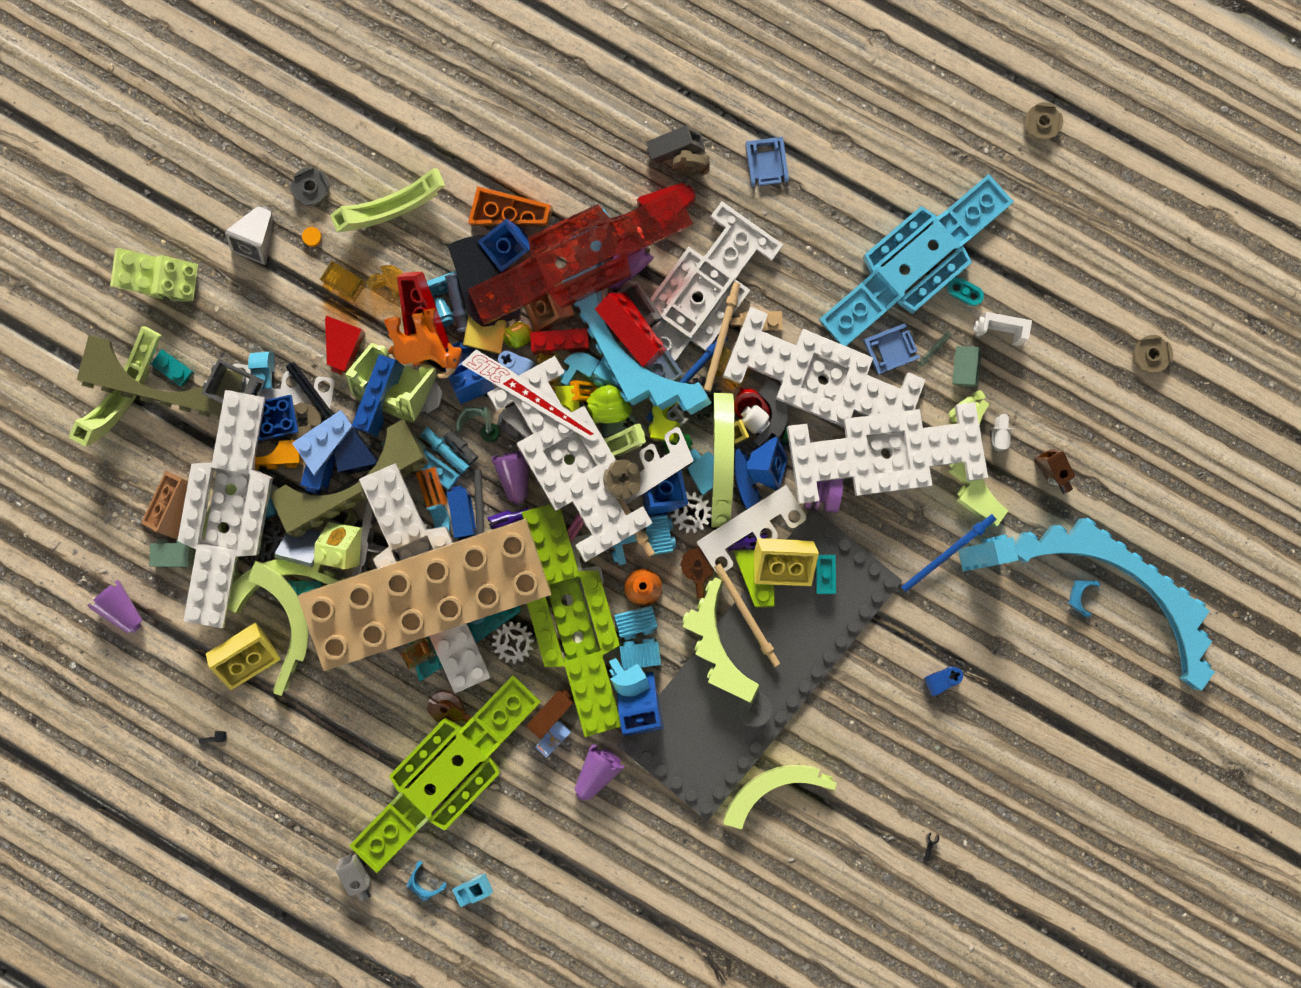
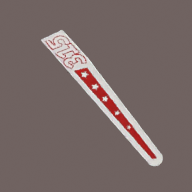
(528, 393)

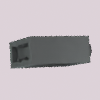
(217, 373)

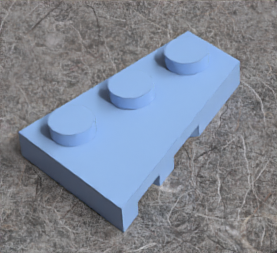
(322, 440)

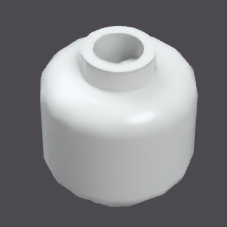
(755, 419)

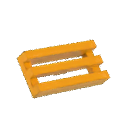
(577, 391)

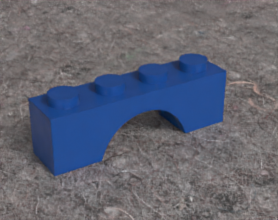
(369, 414)

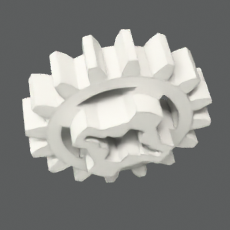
(698, 507)
(507, 631)

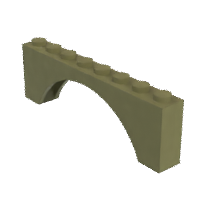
(102, 369)
(304, 511)

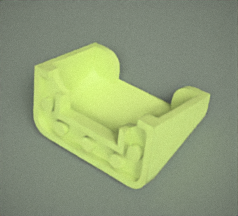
(402, 399)

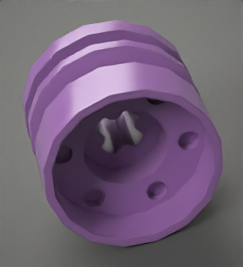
(829, 493)

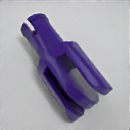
(505, 518)
(746, 541)

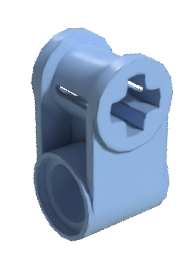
(518, 364)

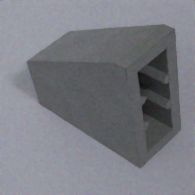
(672, 143)

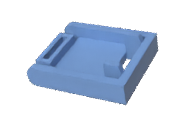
(767, 166)
(893, 347)

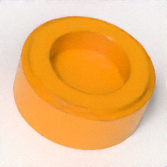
(311, 236)

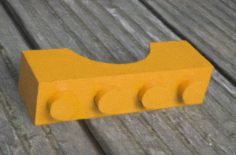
(283, 455)

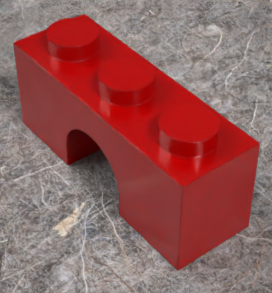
(549, 341)

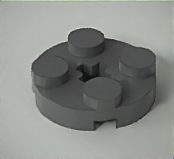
(308, 197)

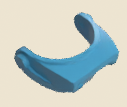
(1075, 595)
(420, 892)

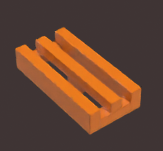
(433, 470)

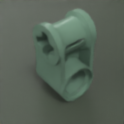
(610, 429)

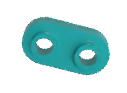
(965, 290)

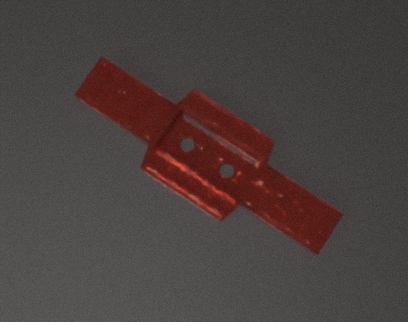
(573, 241)

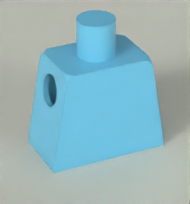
(702, 471)

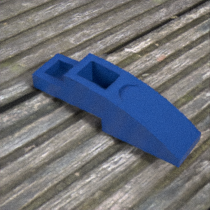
(744, 482)

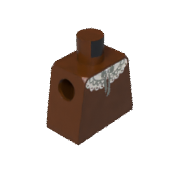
(1056, 469)

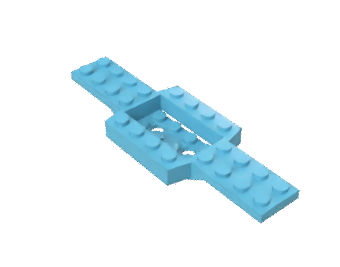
(888, 286)

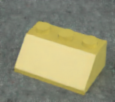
(785, 562)
(242, 656)

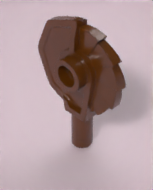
(697, 568)
(446, 705)

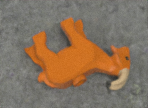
(423, 345)

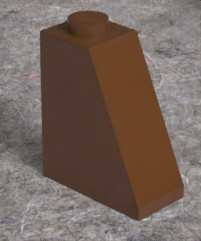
(550, 713)

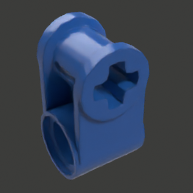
(940, 681)

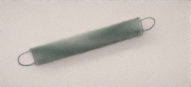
(934, 348)

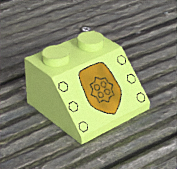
(338, 546)

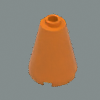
(643, 597)

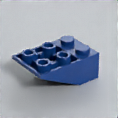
(466, 382)
(278, 419)
(641, 712)

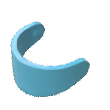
(440, 516)

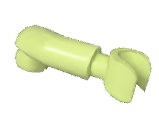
(975, 396)

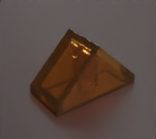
(417, 653)

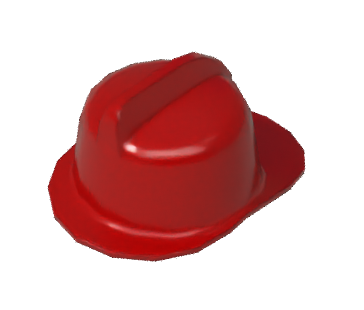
(749, 398)

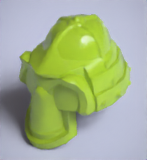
(608, 405)

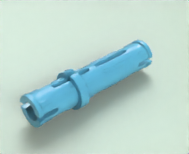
(441, 447)

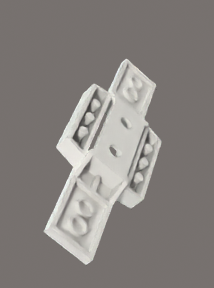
(243, 511)
(409, 537)

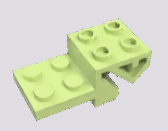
(154, 275)

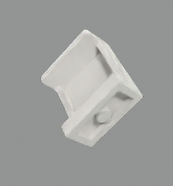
(1003, 323)

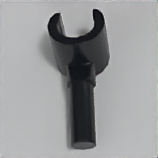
(219, 736)
(930, 845)

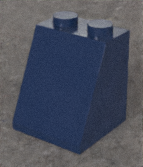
(354, 454)

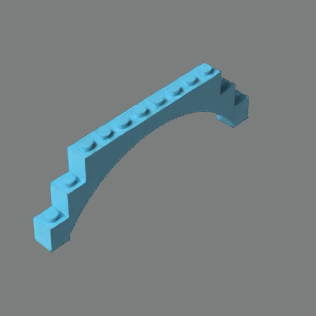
(633, 378)
(1180, 609)

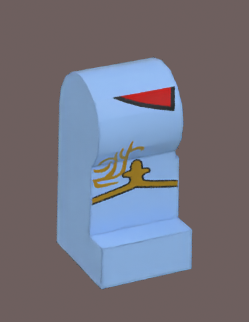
(553, 738)

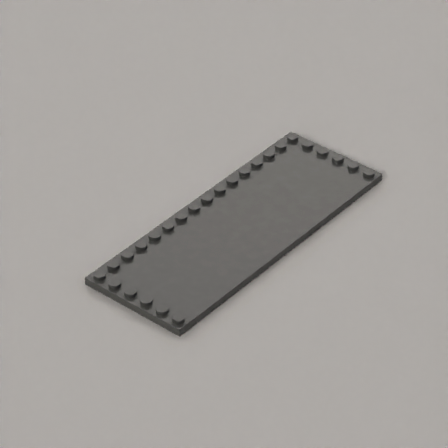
(703, 740)

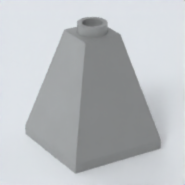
(252, 235)
(513, 424)

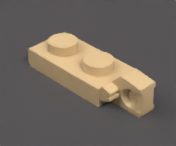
(772, 324)

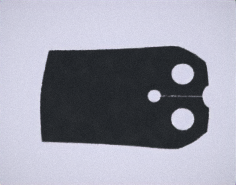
(473, 268)

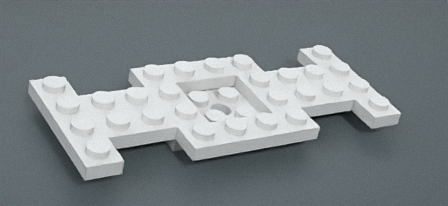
(710, 277)
(799, 372)
(910, 452)
(577, 482)

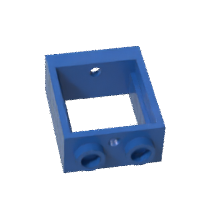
(320, 482)
(461, 513)

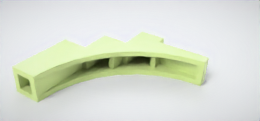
(976, 494)
(704, 624)

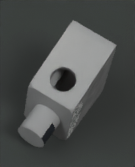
(354, 876)

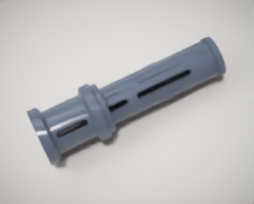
(460, 312)

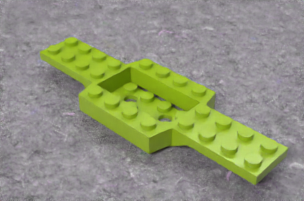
(583, 660)
(474, 743)

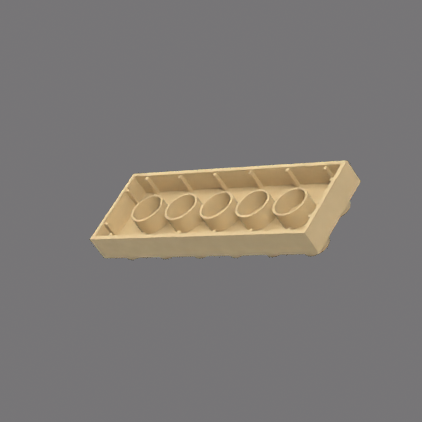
(424, 594)

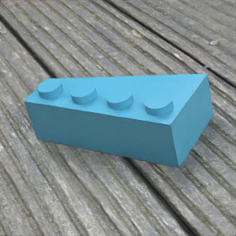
(989, 553)

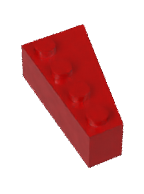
(415, 299)
(630, 327)

